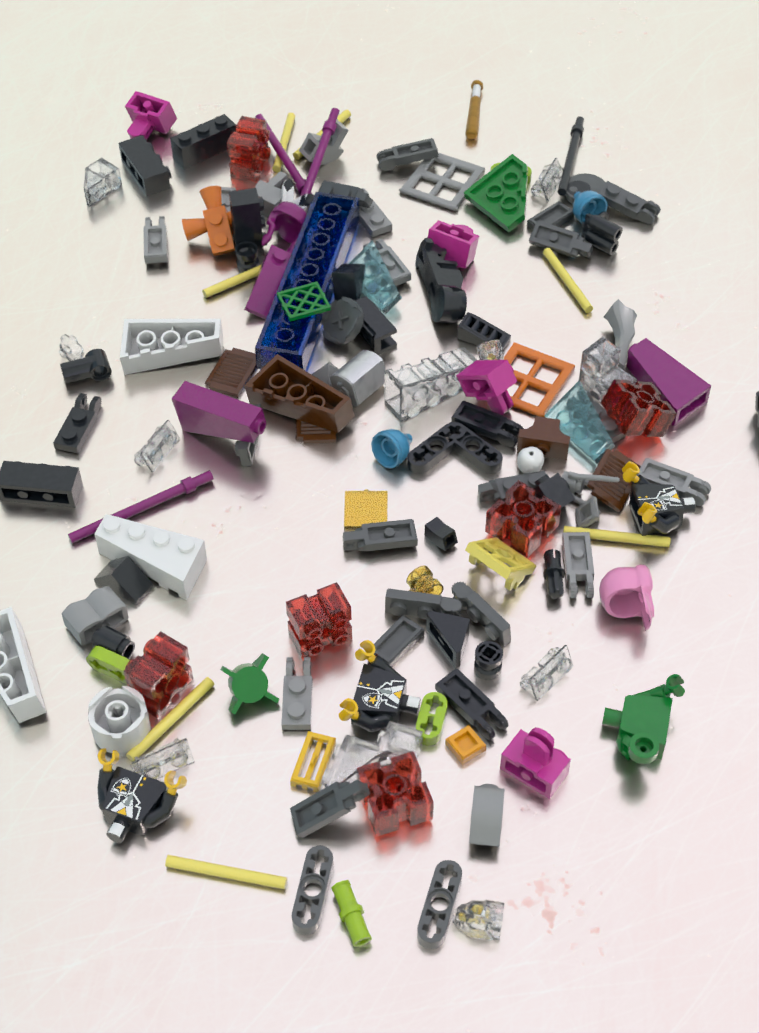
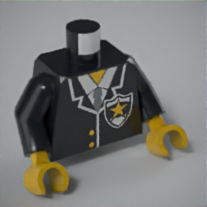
(655, 506)
(378, 695)
(134, 800)

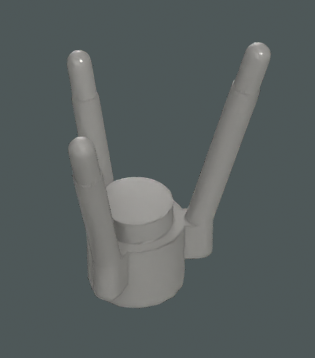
(577, 482)

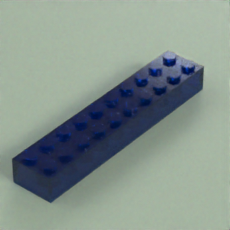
(316, 254)

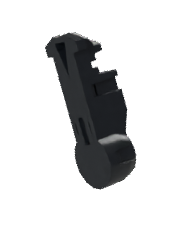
(442, 283)

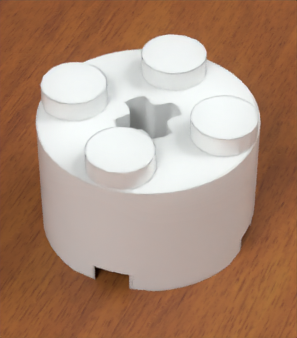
(118, 719)

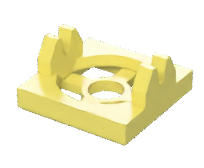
(496, 561)

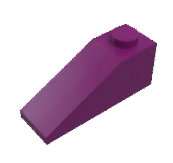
(267, 281)

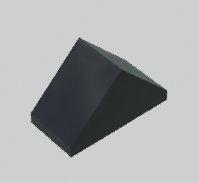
(348, 281)
(125, 579)
(450, 634)

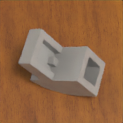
(333, 149)
(271, 192)
(486, 815)

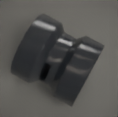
(246, 256)
(488, 660)

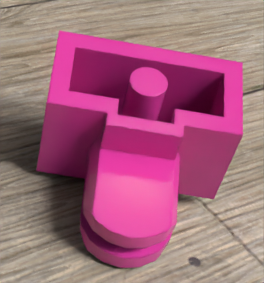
(149, 114)
(457, 240)
(489, 382)
(535, 761)

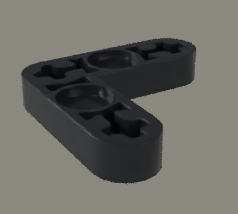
(456, 443)

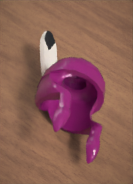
(287, 216)

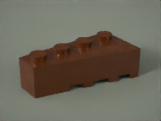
(299, 395)

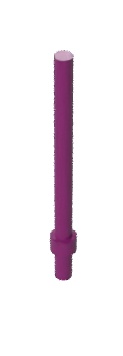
(328, 129)
(285, 158)
(186, 486)

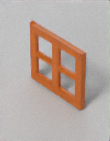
(551, 389)

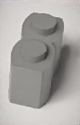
(94, 612)

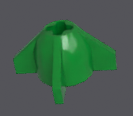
(248, 683)

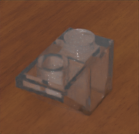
(100, 180)

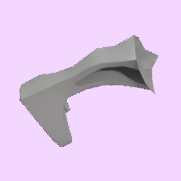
(622, 323)

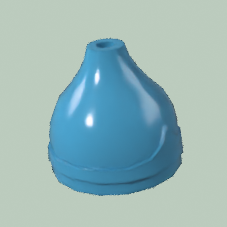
(588, 202)
(391, 447)

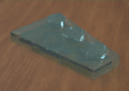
(377, 280)
(581, 422)

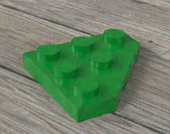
(502, 193)

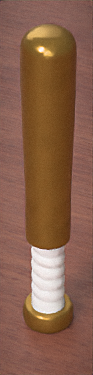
(474, 110)

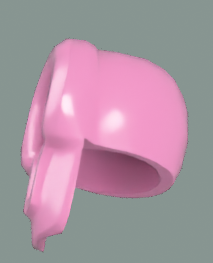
(627, 593)

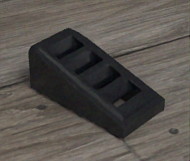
(471, 326)

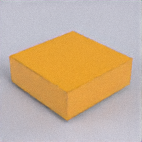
(465, 744)

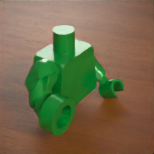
(644, 721)

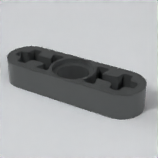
(316, 902)
(428, 912)

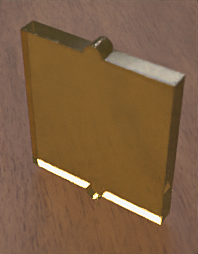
(364, 508)

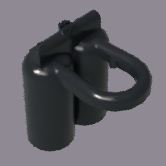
(601, 232)

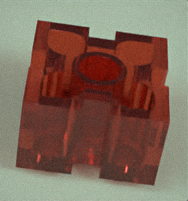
(248, 148)
(638, 408)
(522, 518)
(319, 620)
(159, 672)
(396, 793)

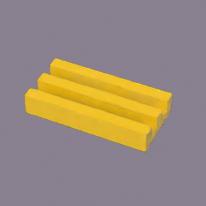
(306, 781)

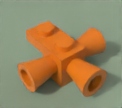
(216, 222)

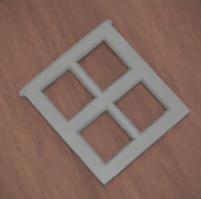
(421, 172)

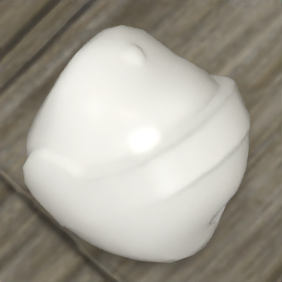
(530, 460)

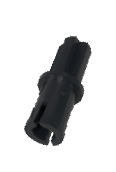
(553, 573)

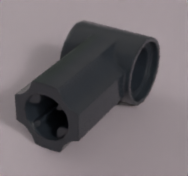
(93, 365)

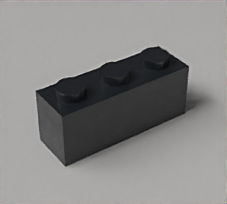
(202, 141)
(145, 165)
(246, 217)
(40, 484)

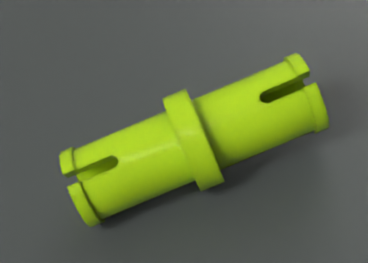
(351, 913)

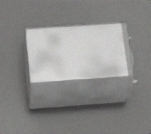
(359, 376)

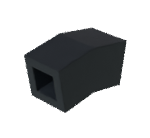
(440, 534)

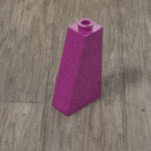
(675, 382)
(217, 414)

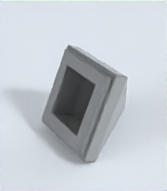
(325, 372)
(587, 513)

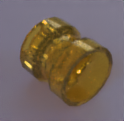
(422, 581)

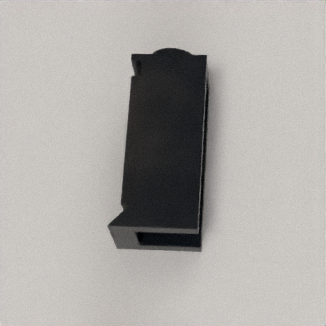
(376, 327)

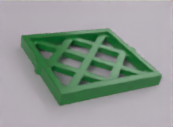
(305, 313)

